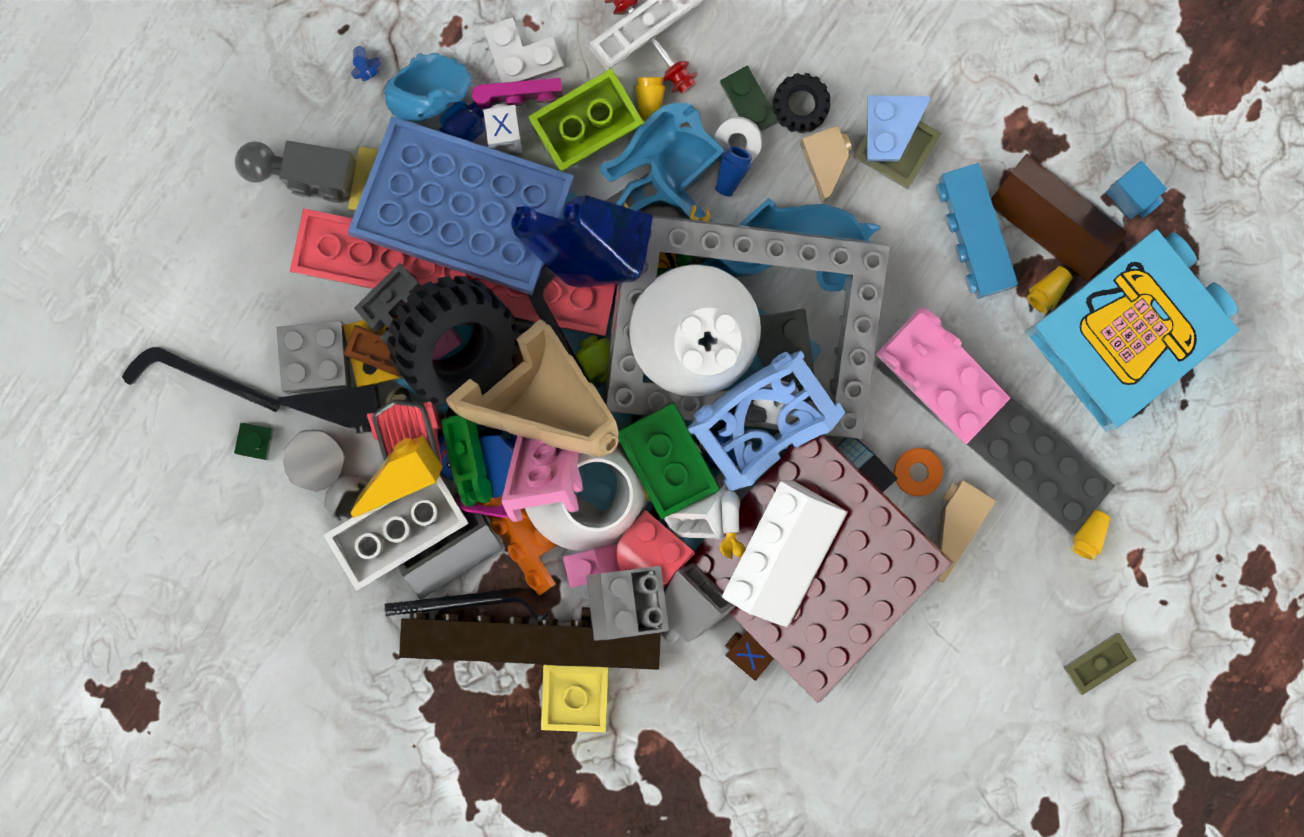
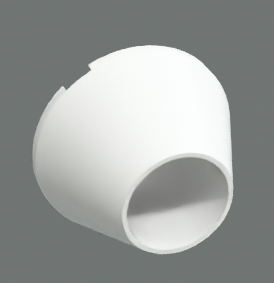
(601, 530)

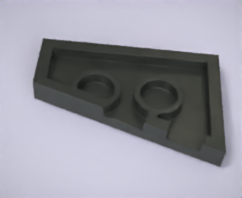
(782, 334)

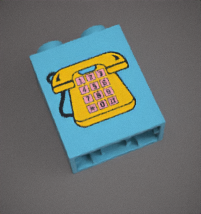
(1135, 328)

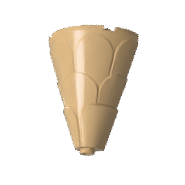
(543, 399)

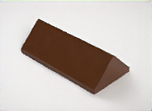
(1057, 218)

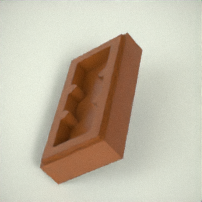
(370, 349)

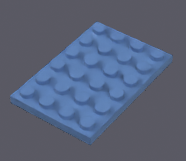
(456, 203)

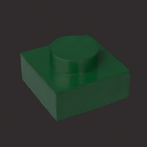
(253, 441)

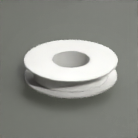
(743, 126)

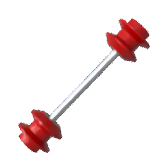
(677, 72)

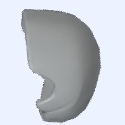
(342, 496)

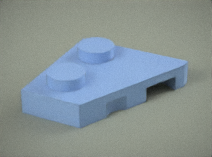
(892, 124)

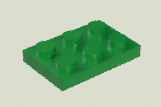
(667, 460)

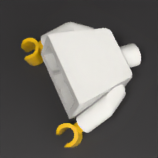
(711, 519)

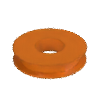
(933, 466)

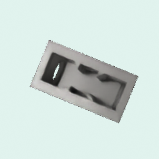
(692, 604)

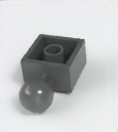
(302, 168)

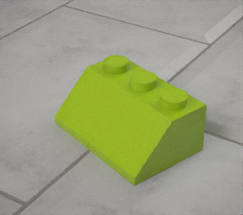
(585, 120)

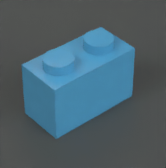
(1137, 191)

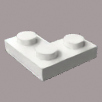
(518, 61)

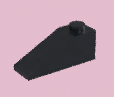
(341, 406)

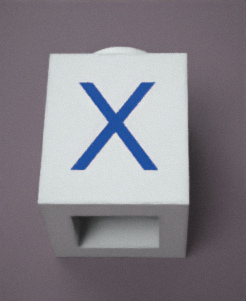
(503, 129)

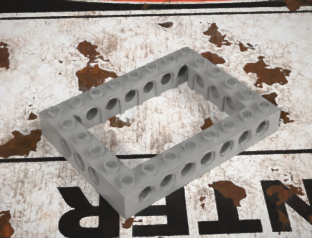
(864, 288)

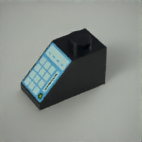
(867, 462)

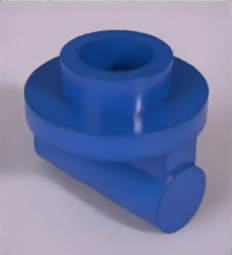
(364, 68)

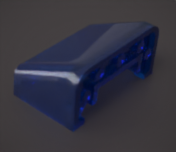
(593, 243)

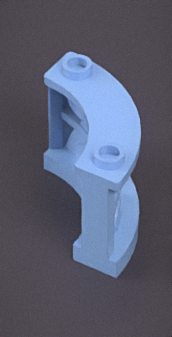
(755, 462)

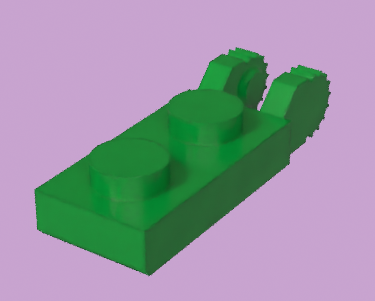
(466, 460)

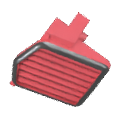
(406, 420)

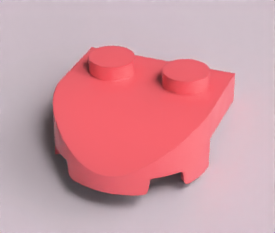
(652, 545)

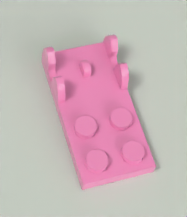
(943, 375)
(540, 477)

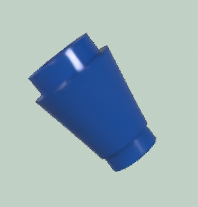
(732, 170)

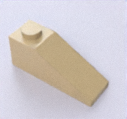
(961, 519)

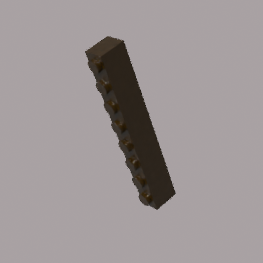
(523, 643)

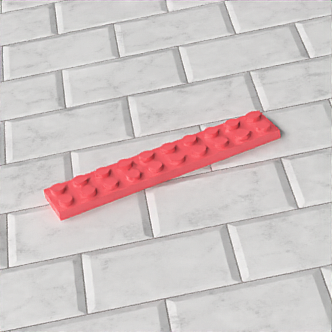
(329, 253)

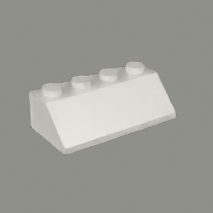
(395, 532)
(784, 553)

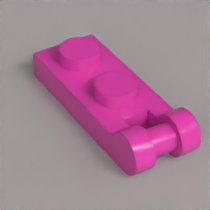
(516, 92)

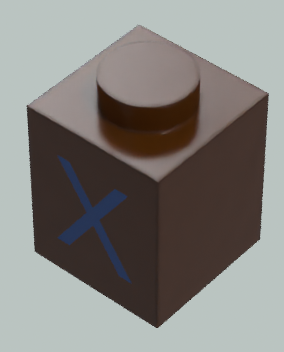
(747, 654)

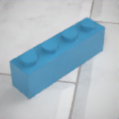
(977, 231)

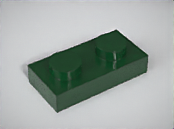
(748, 98)

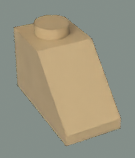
(826, 158)

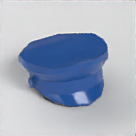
(497, 456)

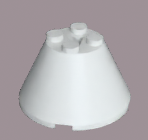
(695, 330)

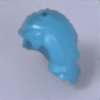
(426, 87)

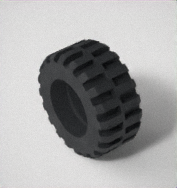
(432, 314)

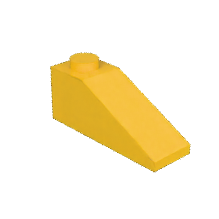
(405, 471)

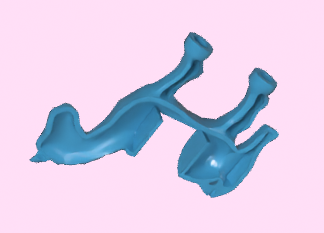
(684, 156)

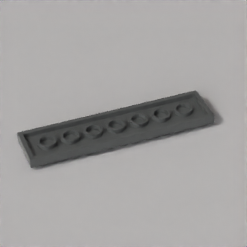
(1034, 462)

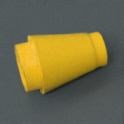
(649, 95)
(1049, 290)
(1091, 536)

